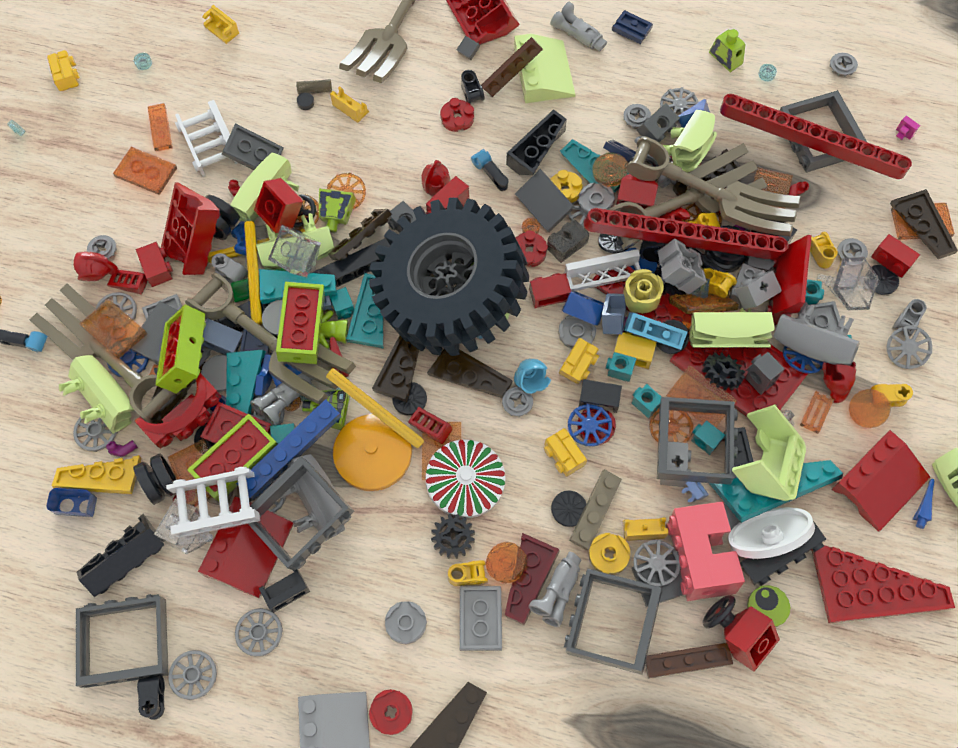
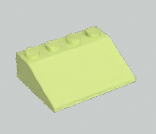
(548, 73)

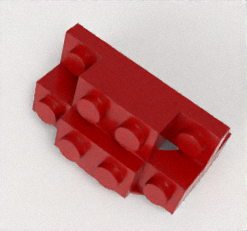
(183, 418)

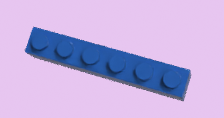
(291, 447)

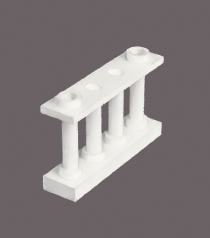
(218, 126)
(225, 518)

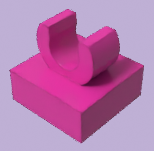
(907, 128)

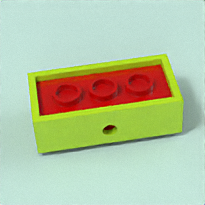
(300, 323)
(181, 349)
(240, 447)

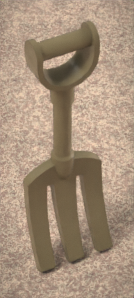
(384, 39)
(692, 195)
(737, 203)
(92, 347)
(276, 368)

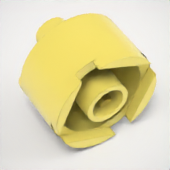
(643, 291)

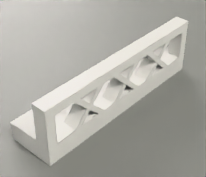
(601, 264)

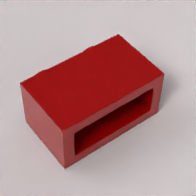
(895, 255)
(154, 264)
(549, 290)

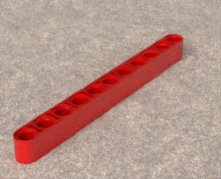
(815, 136)
(678, 228)

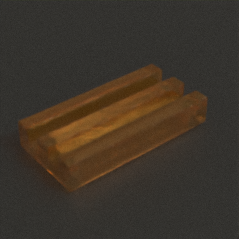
(823, 399)

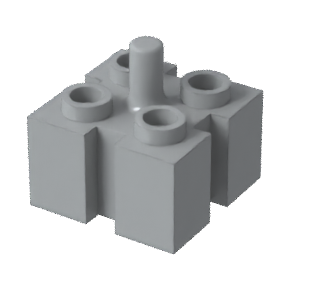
(681, 266)

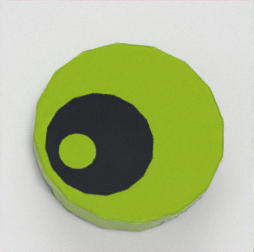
(770, 602)

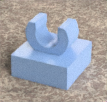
(697, 490)

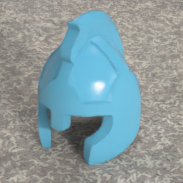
(531, 376)

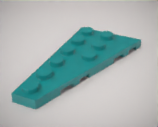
(749, 505)

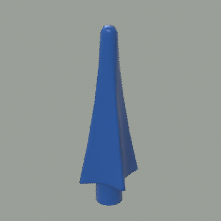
(924, 511)

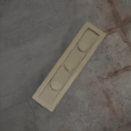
(595, 510)

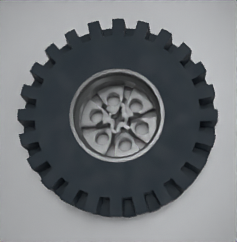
(482, 292)

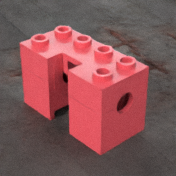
(693, 534)

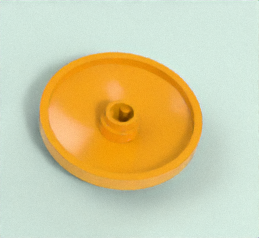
(371, 454)

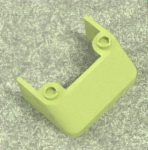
(782, 459)

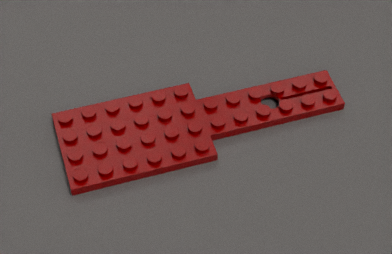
(747, 397)

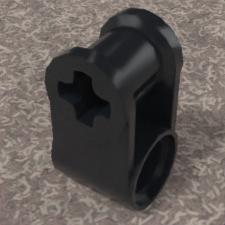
(471, 87)
(151, 693)

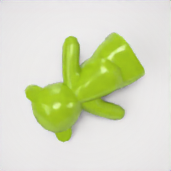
(335, 329)

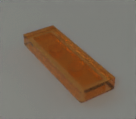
(159, 127)

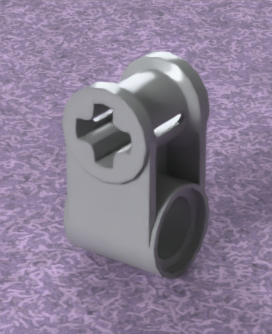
(228, 268)
(909, 317)

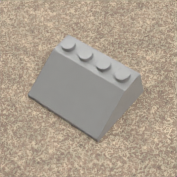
(334, 720)

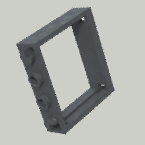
(841, 114)
(704, 406)
(275, 491)
(581, 603)
(83, 615)

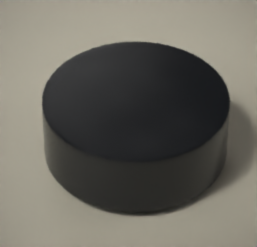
(305, 101)

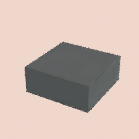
(468, 47)

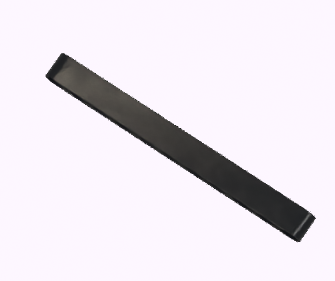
(344, 271)

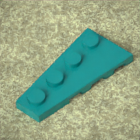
(583, 160)
(273, 283)
(367, 321)
(241, 378)

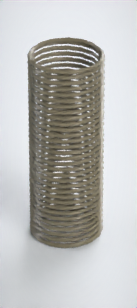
(314, 86)

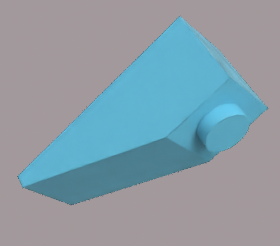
(655, 330)

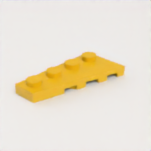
(100, 477)

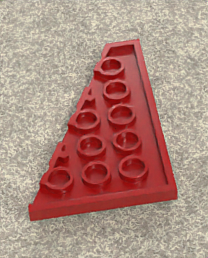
(869, 590)

